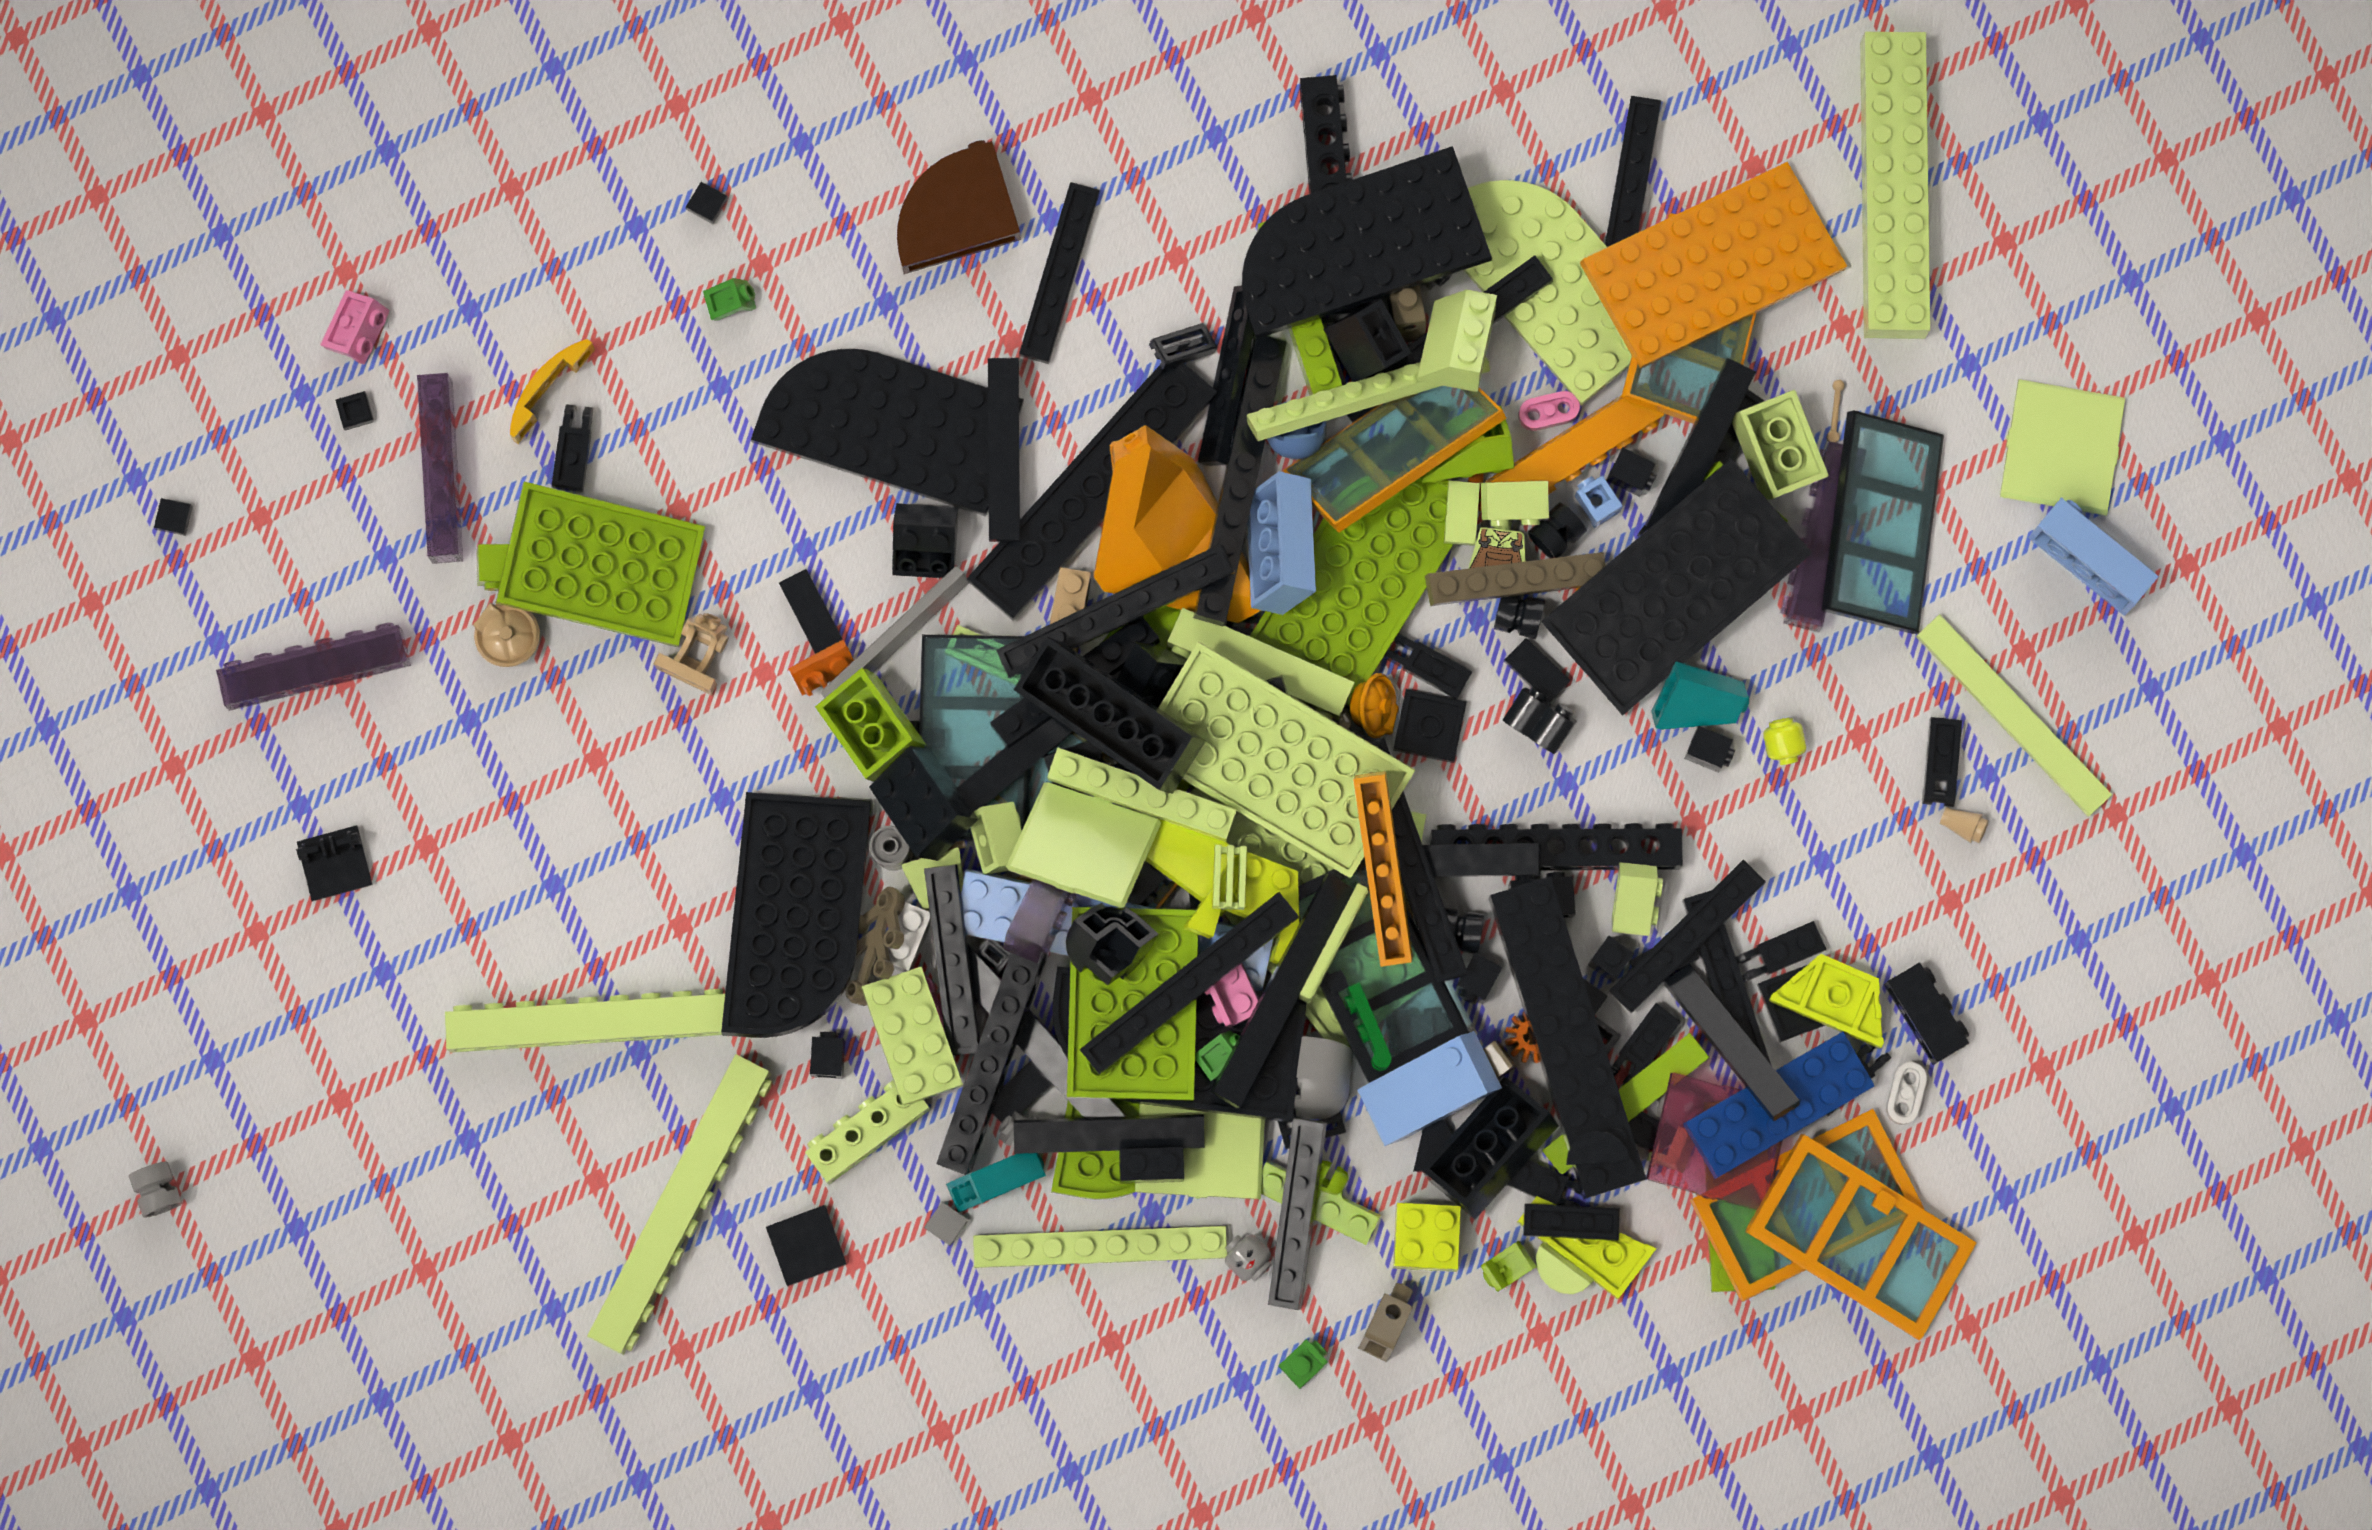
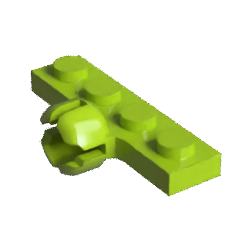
(1331, 1205)

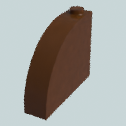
(956, 210)

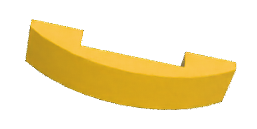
(572, 357)

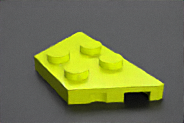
(1835, 997)

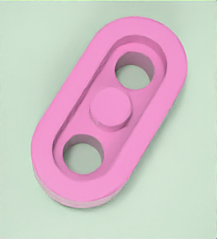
(1548, 410)

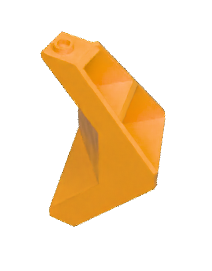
(1159, 517)

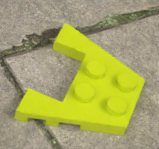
(1263, 881)

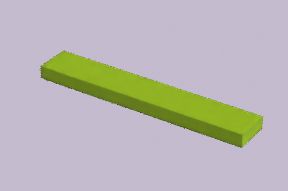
(1643, 1088)

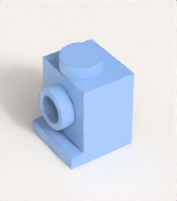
(1598, 488)

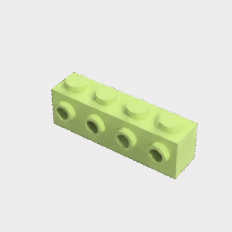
(863, 1133)

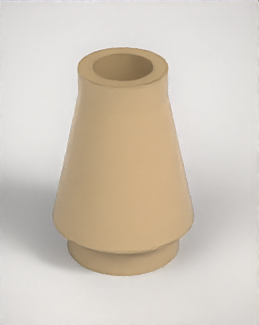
(1965, 824)

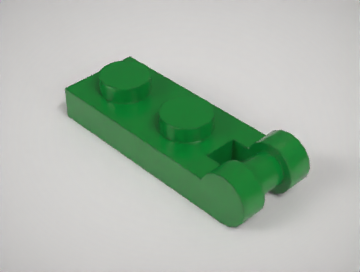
(1368, 1028)

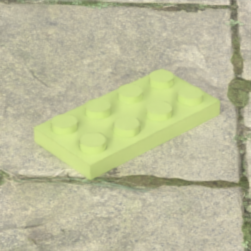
(912, 1036)

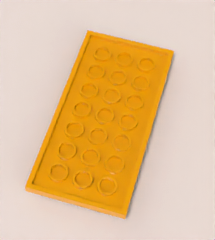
(1713, 265)

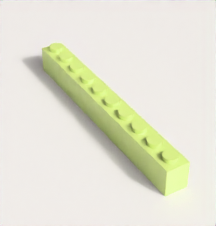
(584, 1021)
(679, 1205)

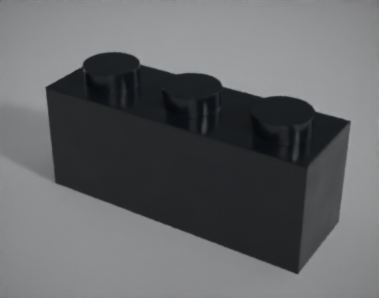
(1927, 1013)

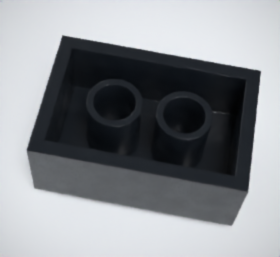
(923, 803)

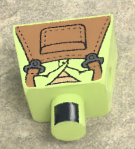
(1498, 547)

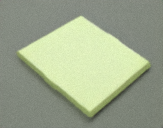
(2062, 446)
(1083, 845)
(1226, 1166)

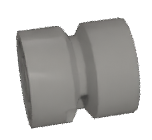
(890, 848)
(155, 1189)

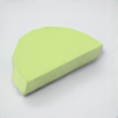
(1559, 1272)

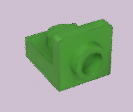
(729, 298)
(1215, 1054)
(1304, 1362)

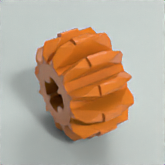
(1519, 1040)

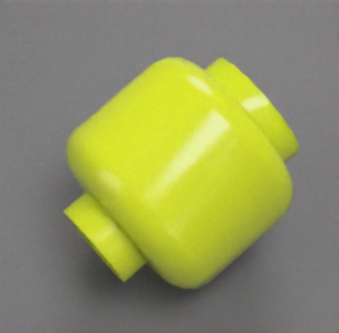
(1784, 740)

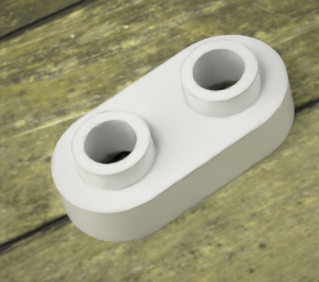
(1906, 1094)

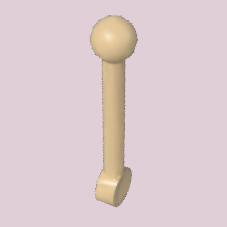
(1833, 435)

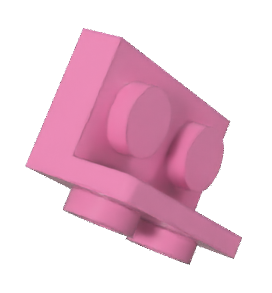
(355, 326)
(1233, 997)

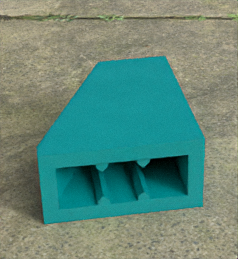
(1698, 698)
(995, 1180)

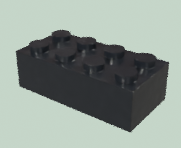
(1490, 1148)

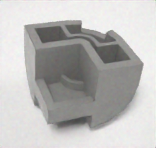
(1322, 1078)

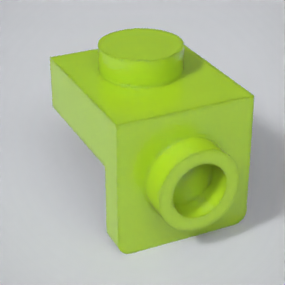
(1507, 1266)

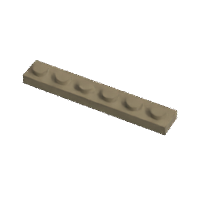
(1512, 579)

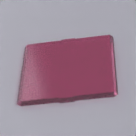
(1681, 1166)

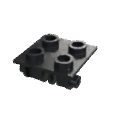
(334, 863)

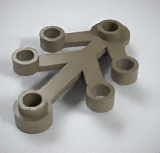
(876, 942)

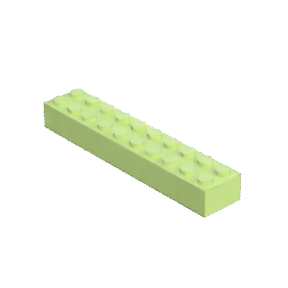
(1895, 185)

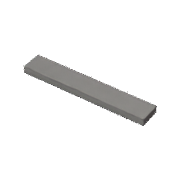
(904, 627)

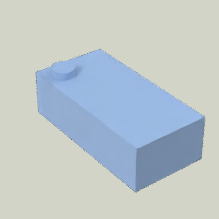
(1281, 543)
(2093, 556)
(1429, 1088)

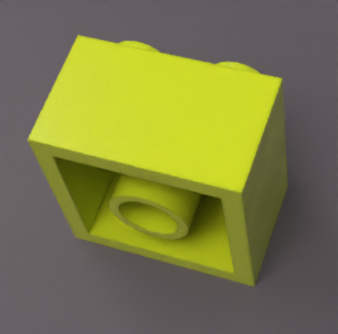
(1426, 1237)

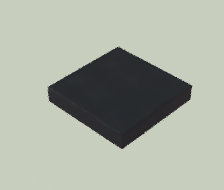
(1429, 726)
(1785, 1022)
(806, 1245)

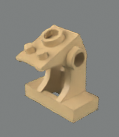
(703, 629)

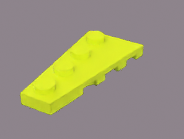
(1607, 1262)

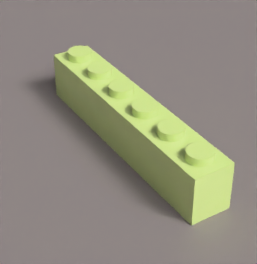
(1304, 681)
(1137, 794)

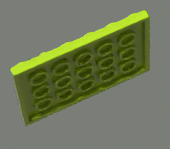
(600, 564)
(1163, 1062)

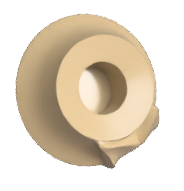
(506, 635)

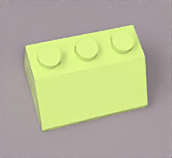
(1458, 340)
(1779, 445)

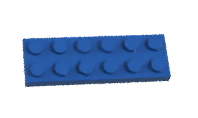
(1742, 1128)

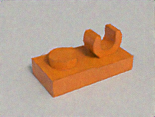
(821, 667)

